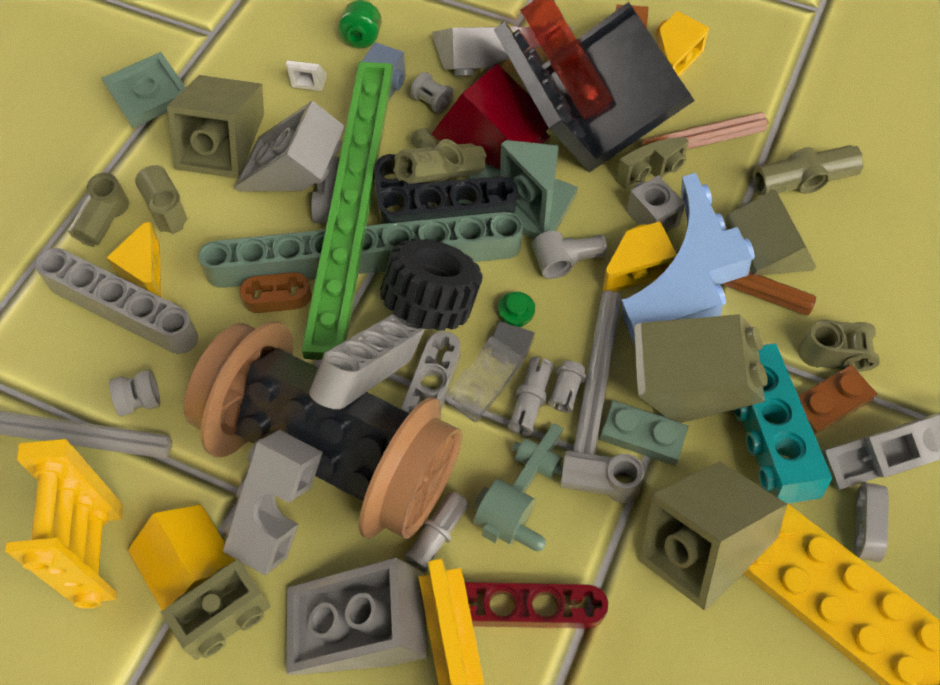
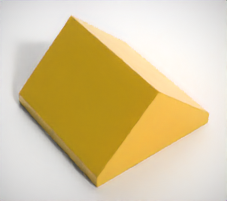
(178, 552)

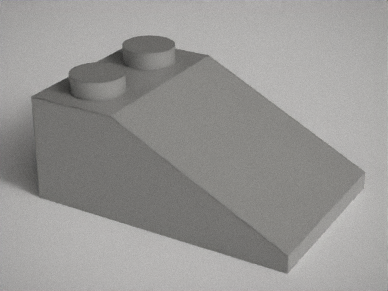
(293, 152)
(356, 620)

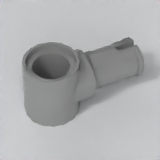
(559, 254)

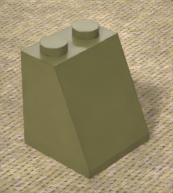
(215, 125)
(699, 366)
(709, 531)

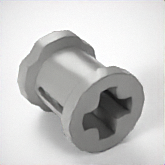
(432, 92)

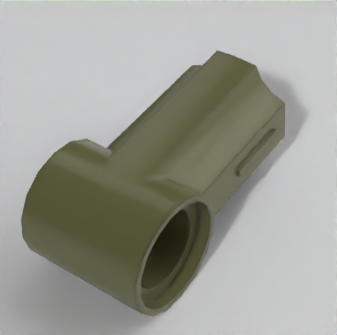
(161, 198)
(100, 208)

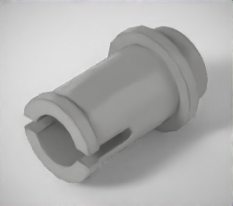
(569, 379)

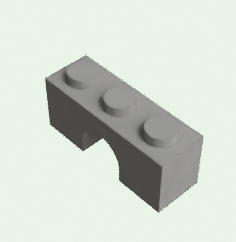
(257, 529)

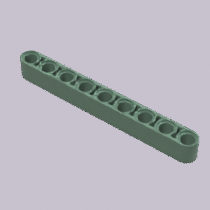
(231, 260)

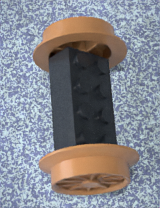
(370, 449)

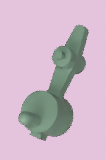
(506, 508)

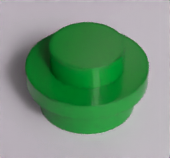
(516, 308)

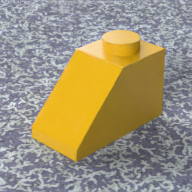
(681, 40)
(639, 258)

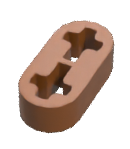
(275, 292)

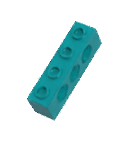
(805, 472)

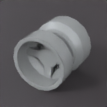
(134, 392)

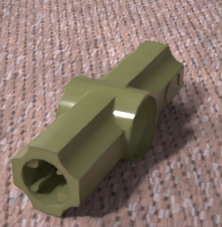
(439, 162)
(808, 170)

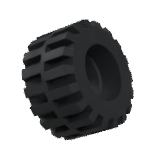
(430, 284)

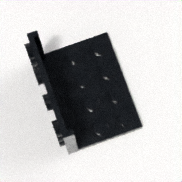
(633, 70)

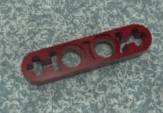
(523, 596)

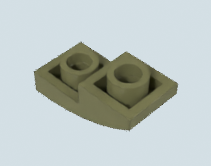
(655, 158)

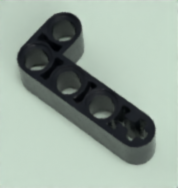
(444, 194)

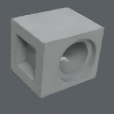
(654, 203)

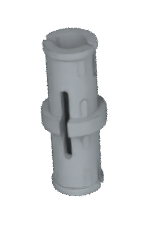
(530, 396)

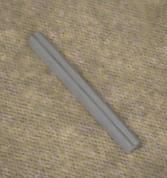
(597, 373)
(85, 434)

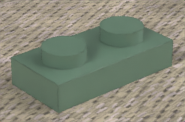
(644, 433)

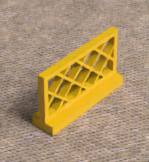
(450, 626)

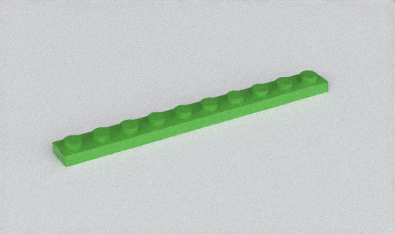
(348, 212)

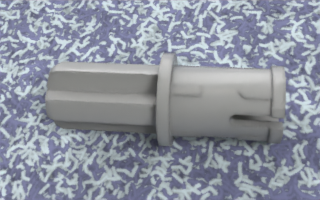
(436, 531)

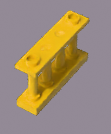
(67, 522)

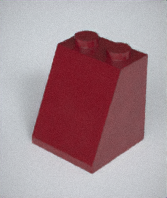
(491, 113)

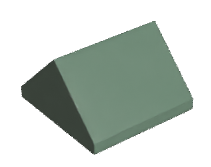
(534, 172)

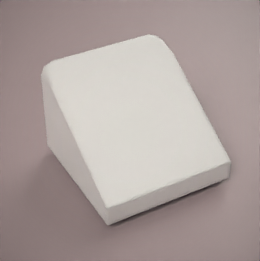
(306, 75)

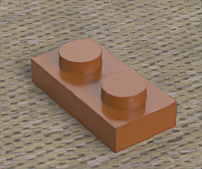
(836, 398)

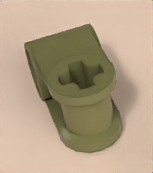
(842, 345)

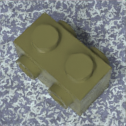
(216, 611)

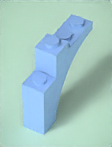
(704, 261)

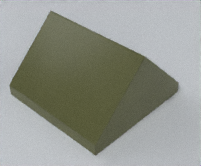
(772, 235)

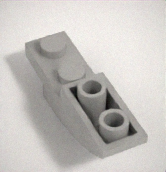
(885, 452)

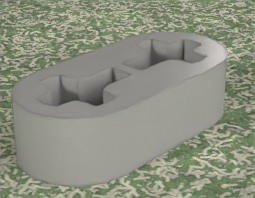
(871, 522)

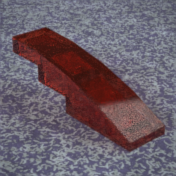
(567, 56)

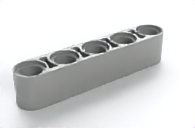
(117, 300)
(364, 361)

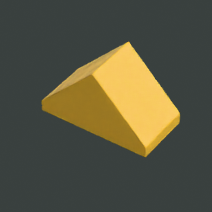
(139, 259)

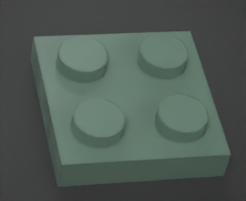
(144, 88)

